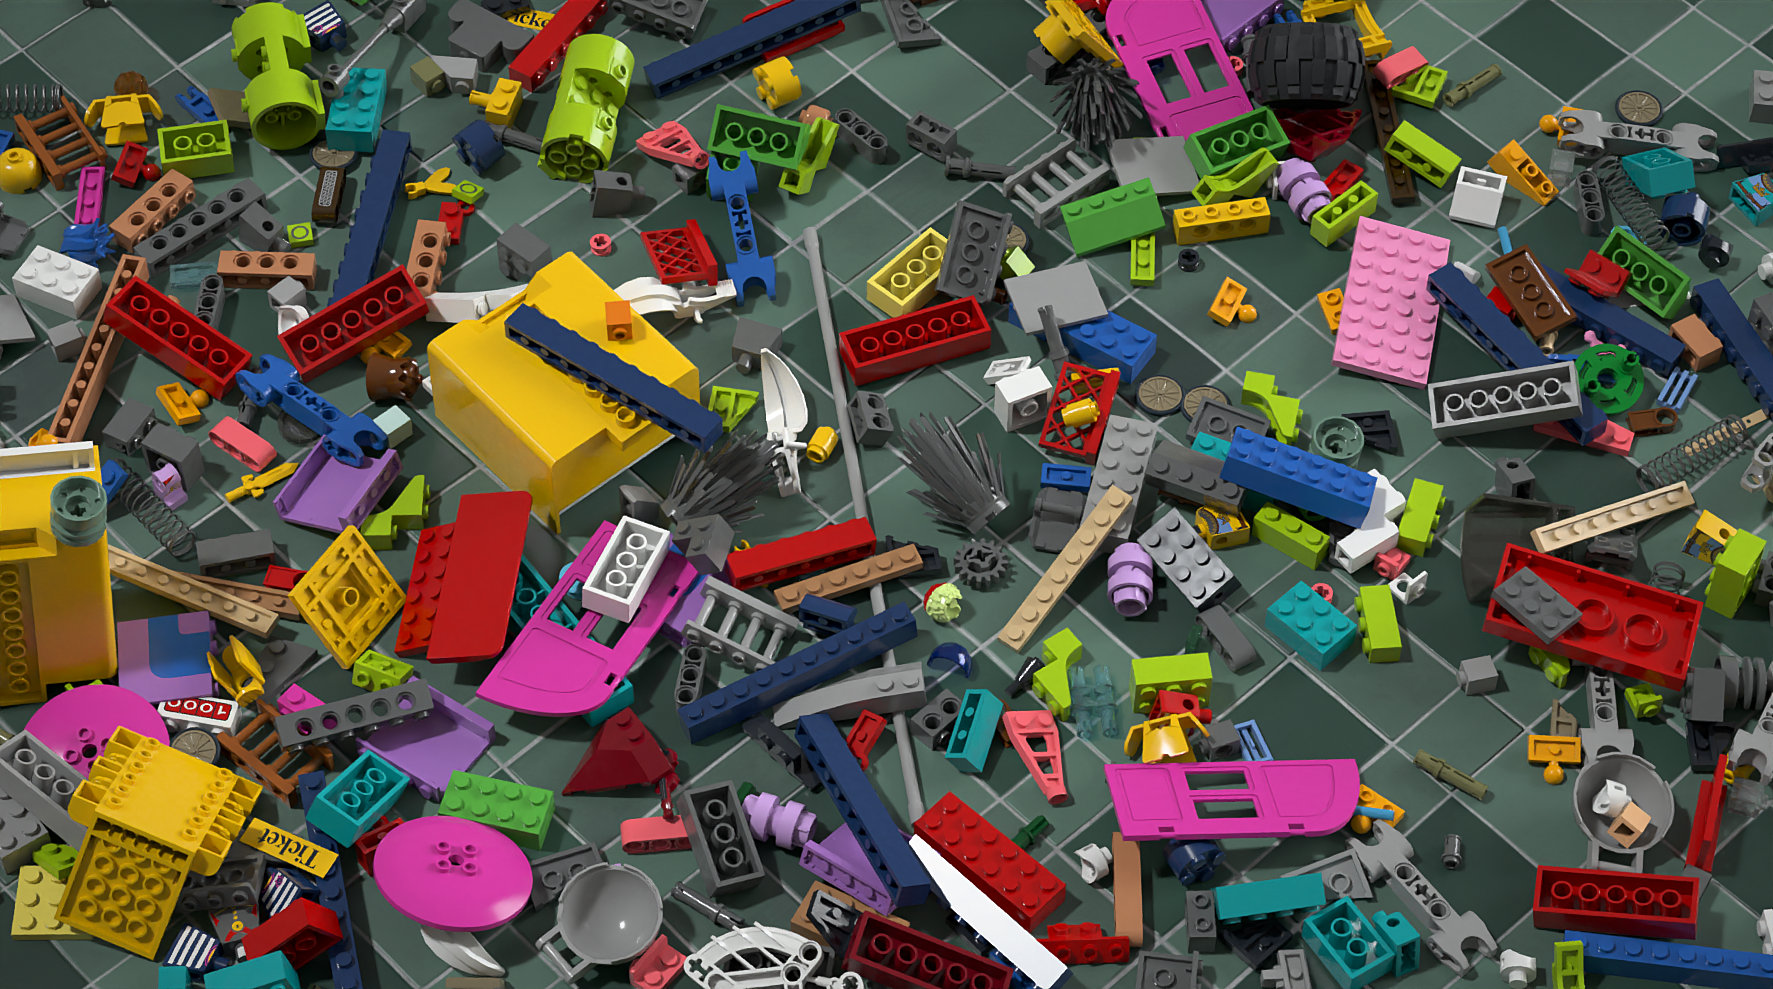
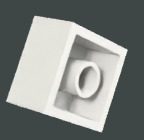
(1022, 399)

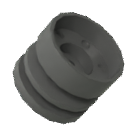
(1745, 683)

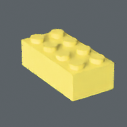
(910, 277)

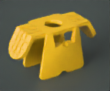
(122, 117)
(242, 666)
(1164, 744)

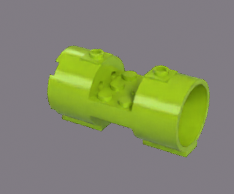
(280, 100)
(586, 108)

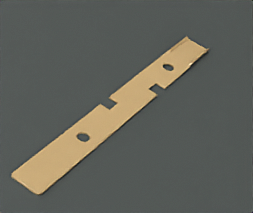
(1755, 418)

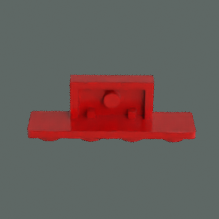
(1084, 944)

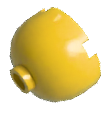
(19, 170)

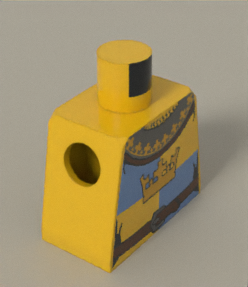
(1221, 528)
(1707, 537)

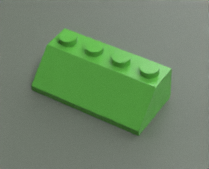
(761, 135)
(1112, 217)
(1652, 277)

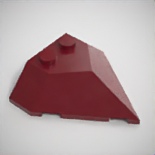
(1316, 131)
(619, 756)

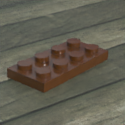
(1530, 292)

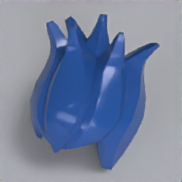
(86, 242)

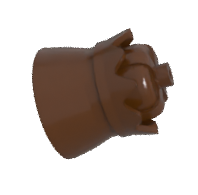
(392, 377)

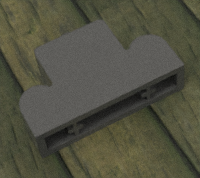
(484, 35)

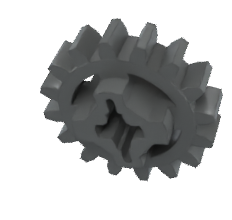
(980, 563)

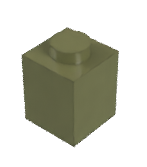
(427, 76)

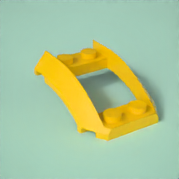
(1373, 40)

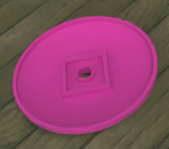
(88, 719)
(421, 883)

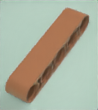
(1127, 889)

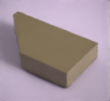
(1561, 722)

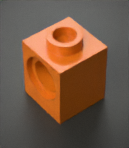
(618, 320)

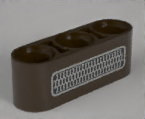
(329, 195)

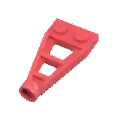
(655, 141)
(1038, 725)

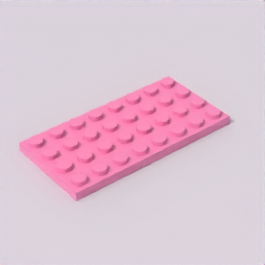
(1385, 308)

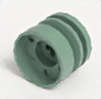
(1338, 441)
(78, 511)

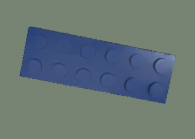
(1106, 343)
(1298, 477)

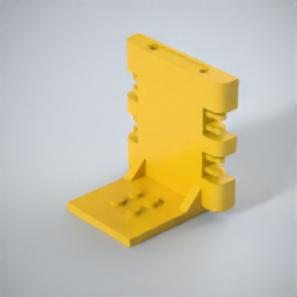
(148, 825)

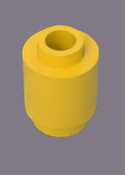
(1080, 413)
(822, 444)

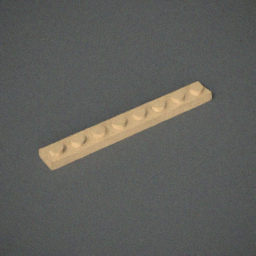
(1612, 517)
(1065, 569)
(191, 592)

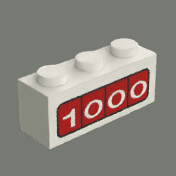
(205, 712)

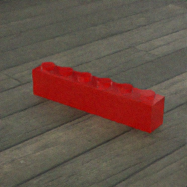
(552, 42)
(800, 554)

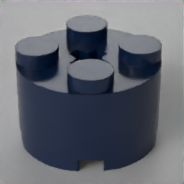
(478, 146)
(1685, 218)
(1193, 859)

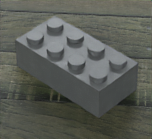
(720, 839)

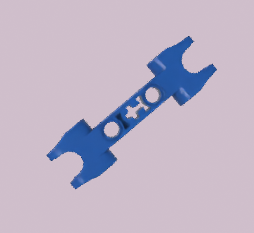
(734, 188)
(281, 386)

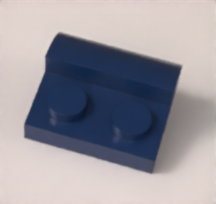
(825, 615)

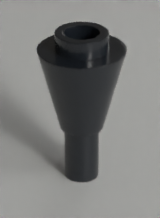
(1025, 675)

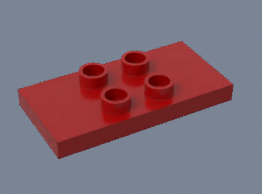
(1622, 623)

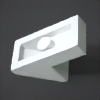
(1006, 368)

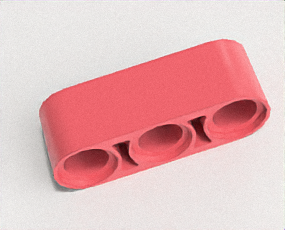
(1399, 67)
(242, 444)
(653, 835)

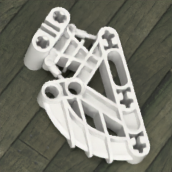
(762, 940)

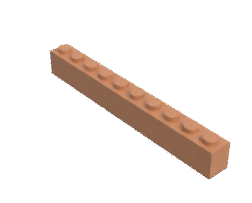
(94, 362)

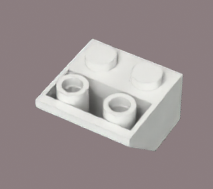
(1477, 197)

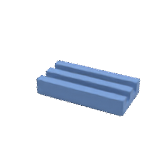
(1684, 376)
(1259, 739)

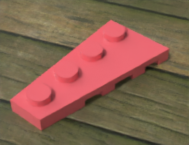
(1614, 440)

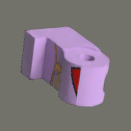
(168, 486)

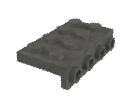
(673, 16)
(974, 253)
(234, 884)
(1168, 971)

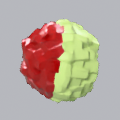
(941, 602)

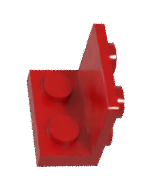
(1600, 275)

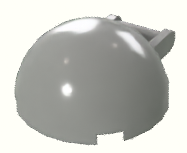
(1646, 792)
(604, 918)

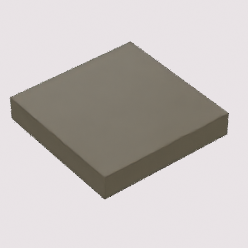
(228, 107)
(475, 983)

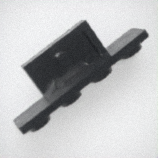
(1751, 155)
(782, 749)

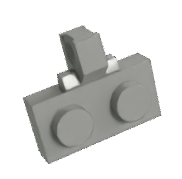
(1289, 973)

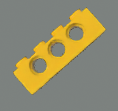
(1221, 221)

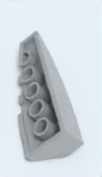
(874, 690)

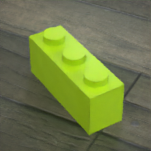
(1422, 154)
(1343, 213)
(1420, 517)
(1290, 535)
(1378, 623)

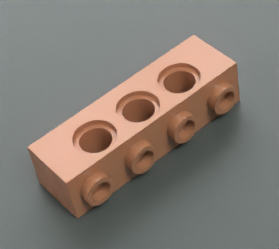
(153, 210)
(427, 235)
(265, 269)

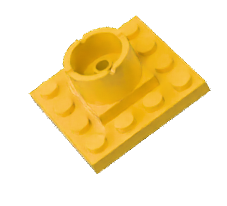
(1070, 30)
(347, 597)

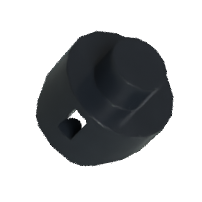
(1714, 252)

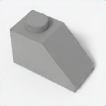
(459, 72)
(638, 503)

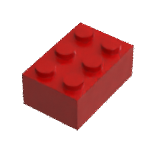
(298, 931)

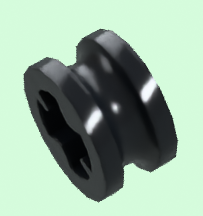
(1188, 254)

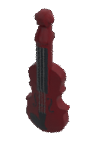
(667, 785)

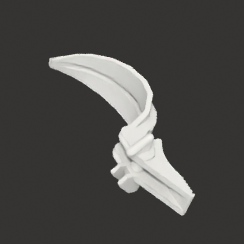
(650, 296)
(785, 417)
(461, 951)

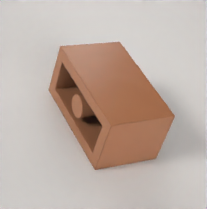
(1701, 346)

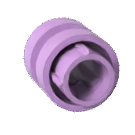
(1302, 188)
(1130, 579)
(789, 824)

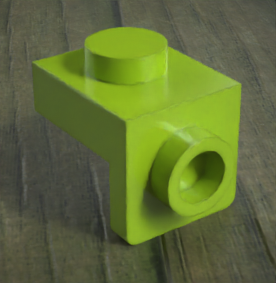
(1643, 700)

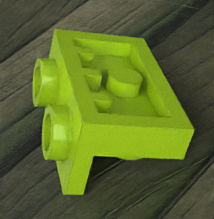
(378, 672)

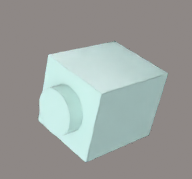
(395, 425)

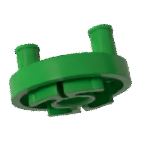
(1622, 368)

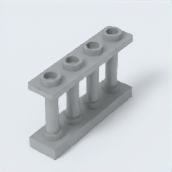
(1077, 189)
(747, 606)

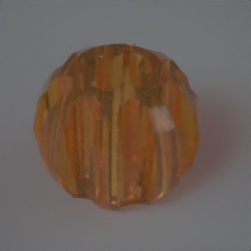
(129, 83)

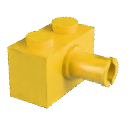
(501, 104)

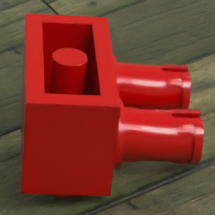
(368, 842)

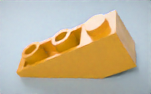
(1522, 173)

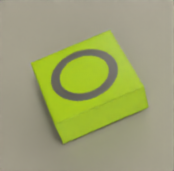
(467, 192)
(300, 235)

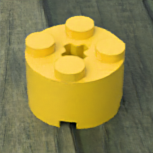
(777, 83)

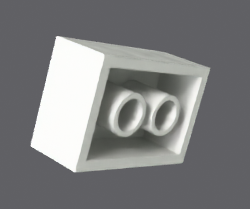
(57, 282)

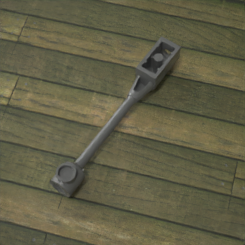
(398, 16)

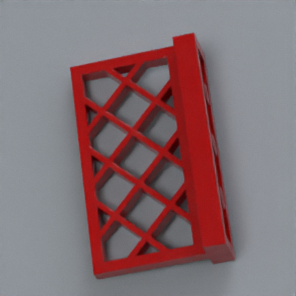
(696, 250)
(1096, 429)
(1707, 819)

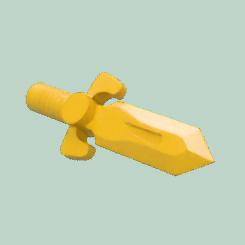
(260, 482)

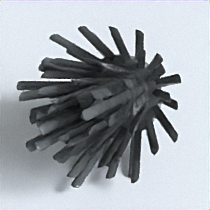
(1096, 102)
(955, 474)
(723, 482)

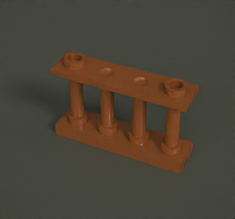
(47, 158)
(268, 775)

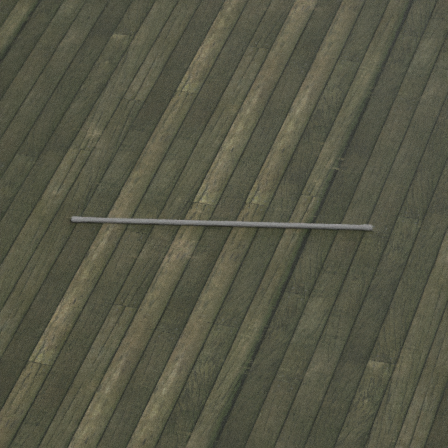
(811, 242)

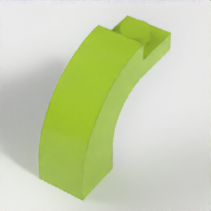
(1568, 965)

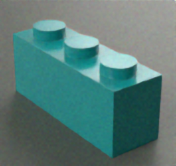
(974, 730)

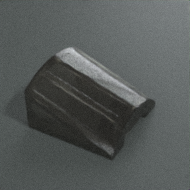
(1491, 525)

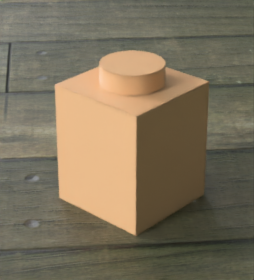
(1629, 824)

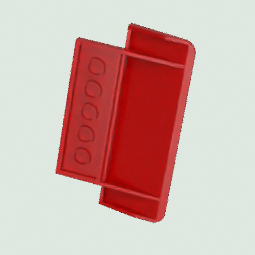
(465, 580)

